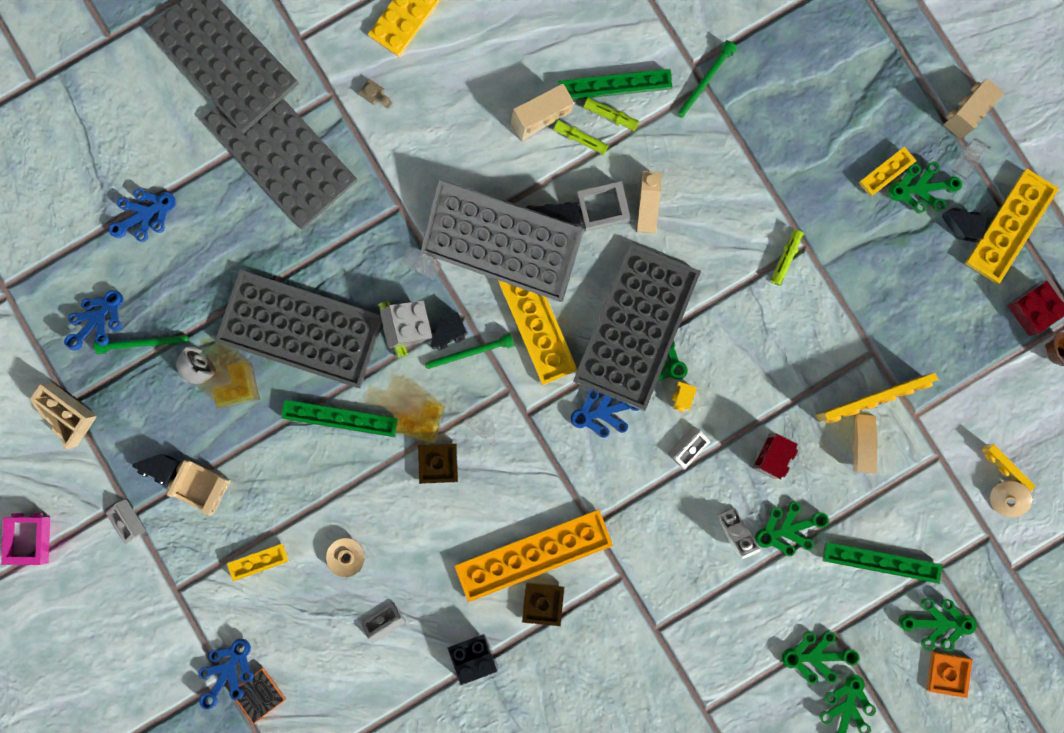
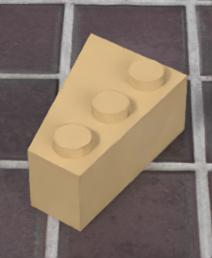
(973, 108)
(541, 111)
(64, 413)

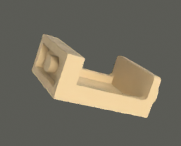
(198, 486)

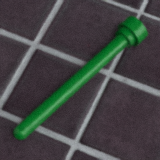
(727, 50)
(504, 341)
(139, 343)

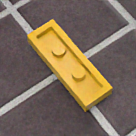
(887, 171)
(1006, 467)
(258, 562)

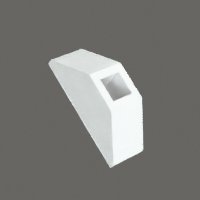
(738, 534)

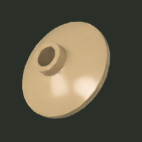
(1011, 490)
(336, 561)

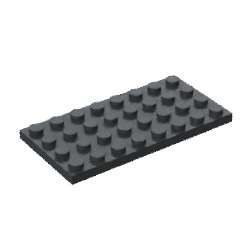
(223, 59)
(286, 160)
(502, 240)
(637, 327)
(299, 329)

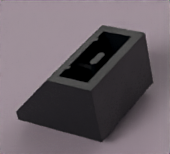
(473, 659)

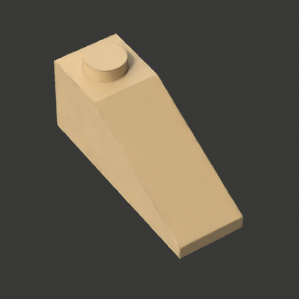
(649, 201)

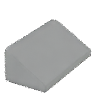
(689, 447)
(125, 521)
(383, 622)

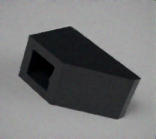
(965, 225)
(448, 330)
(160, 467)

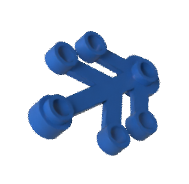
(145, 214)
(95, 318)
(602, 412)
(227, 671)

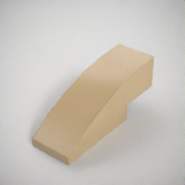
(865, 444)

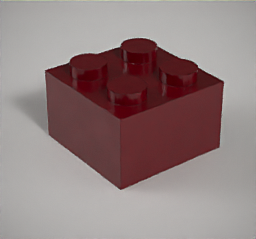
(1037, 308)
(775, 456)

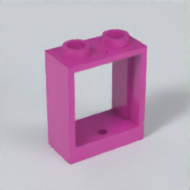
(42, 540)

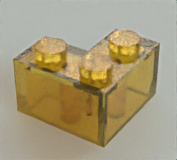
(242, 387)
(427, 426)

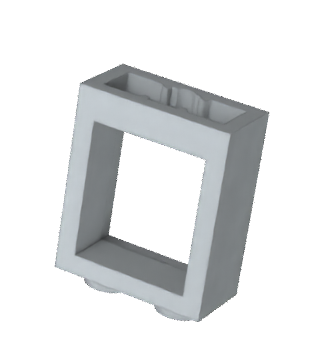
(621, 202)

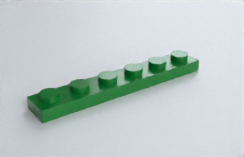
(618, 84)
(339, 418)
(882, 562)

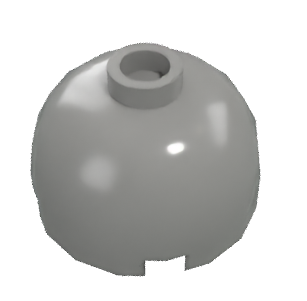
(194, 366)

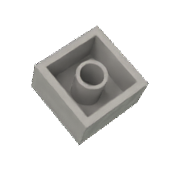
(405, 324)

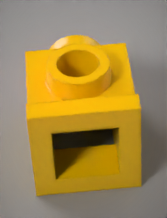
(683, 396)

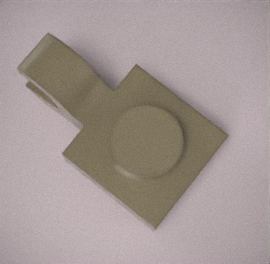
(374, 93)

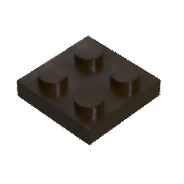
(438, 463)
(543, 604)

